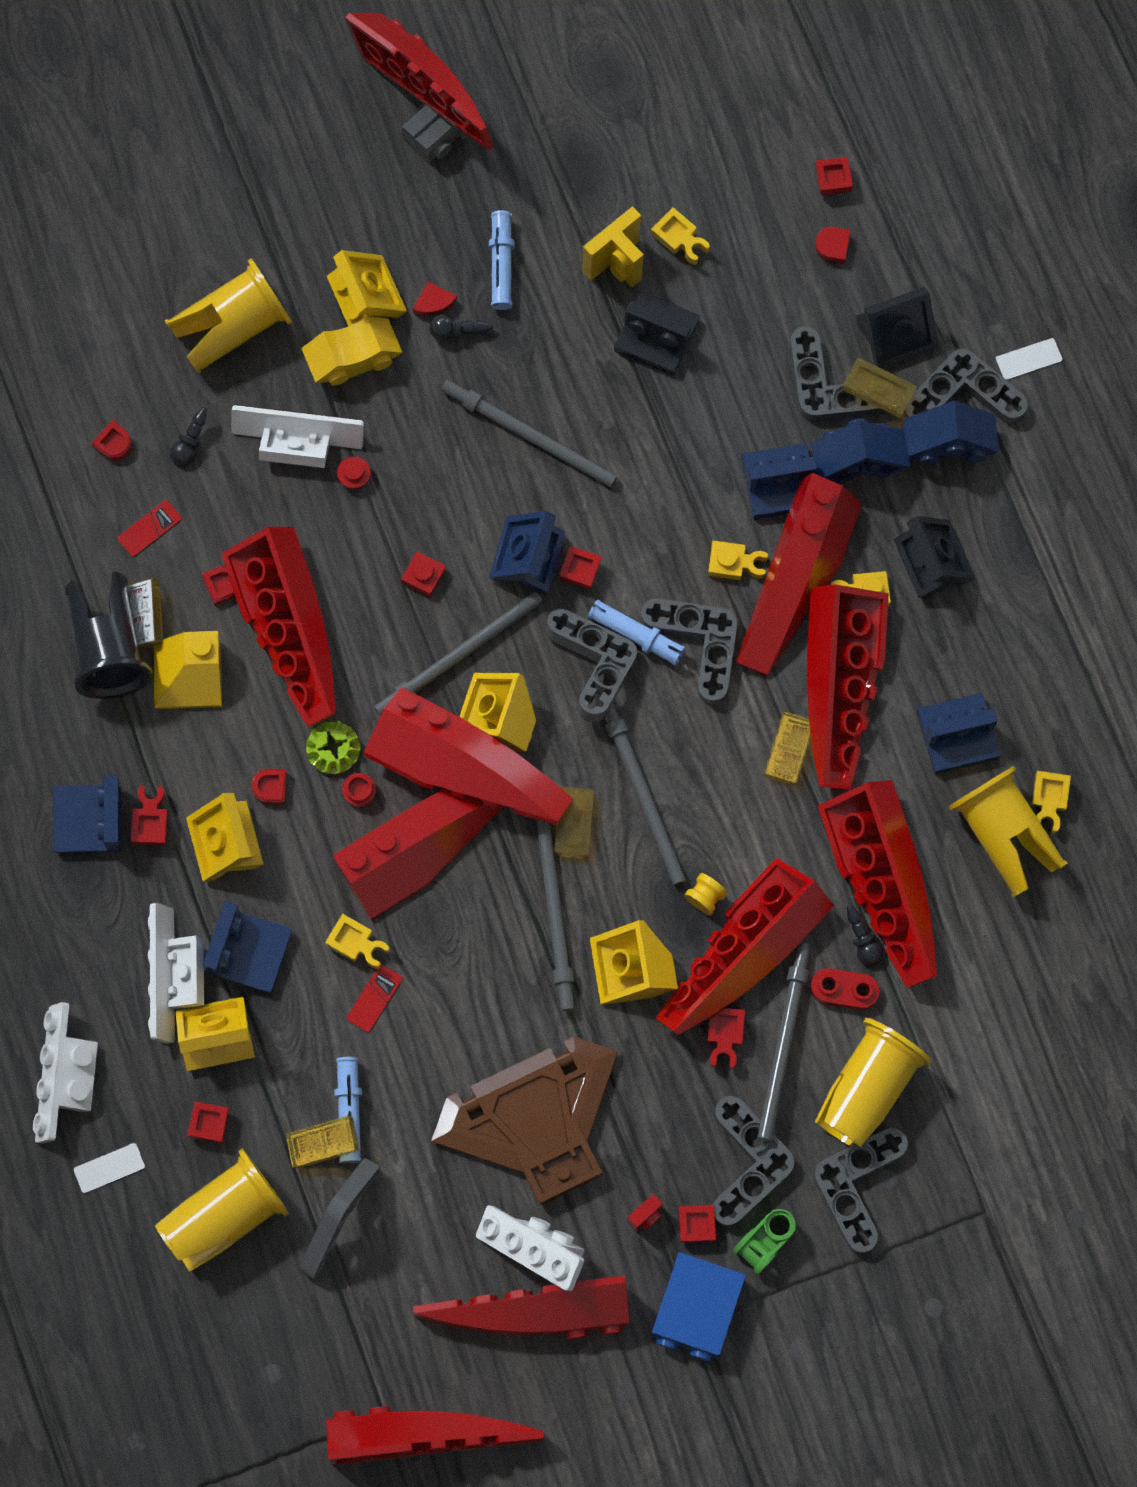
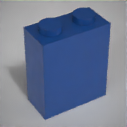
(697, 1307)

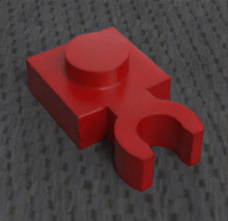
(149, 823)
(726, 1031)

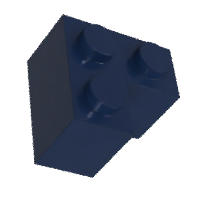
(951, 431)
(860, 450)

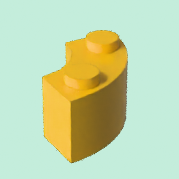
(352, 350)

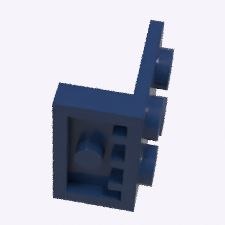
(88, 817)
(246, 949)

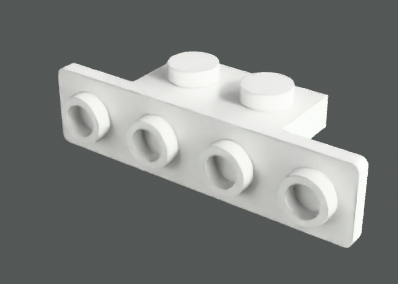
(296, 436)
(174, 973)
(65, 1073)
(533, 1246)

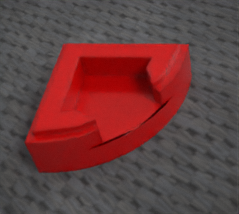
(434, 300)

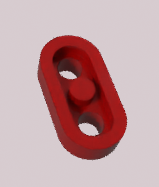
(845, 991)

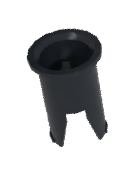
(107, 645)

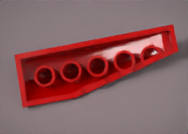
(804, 559)
(285, 612)
(883, 868)
(757, 936)

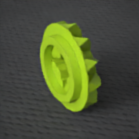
(324, 760)

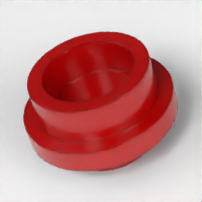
(353, 472)
(359, 789)

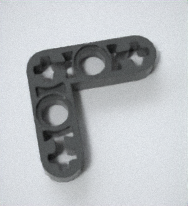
(969, 381)
(827, 394)
(712, 639)
(607, 661)
(760, 1157)
(849, 1174)
(335, 1216)

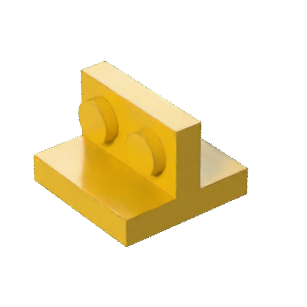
(616, 249)
(364, 287)
(224, 837)
(214, 1034)

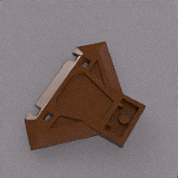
(535, 1118)

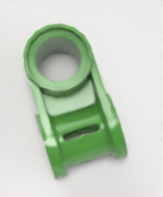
(764, 1241)

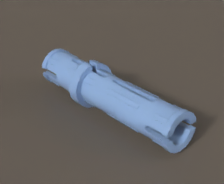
(501, 248)
(647, 638)
(348, 1068)

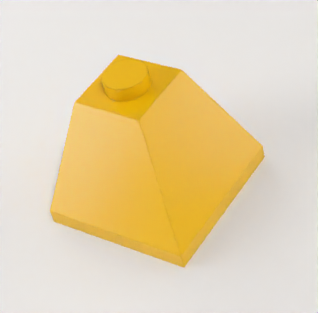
(188, 671)
(501, 708)
(631, 964)

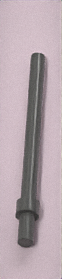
(474, 402)
(465, 648)
(617, 730)
(563, 974)
(797, 978)

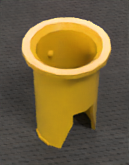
(243, 308)
(999, 813)
(870, 1083)
(220, 1213)

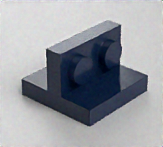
(774, 478)
(528, 551)
(959, 733)

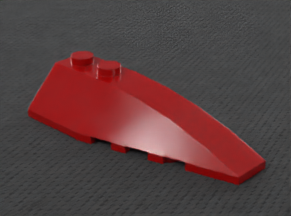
(417, 70)
(842, 666)
(451, 753)
(410, 849)
(555, 1311)
(416, 1433)

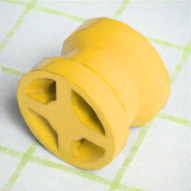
(705, 894)

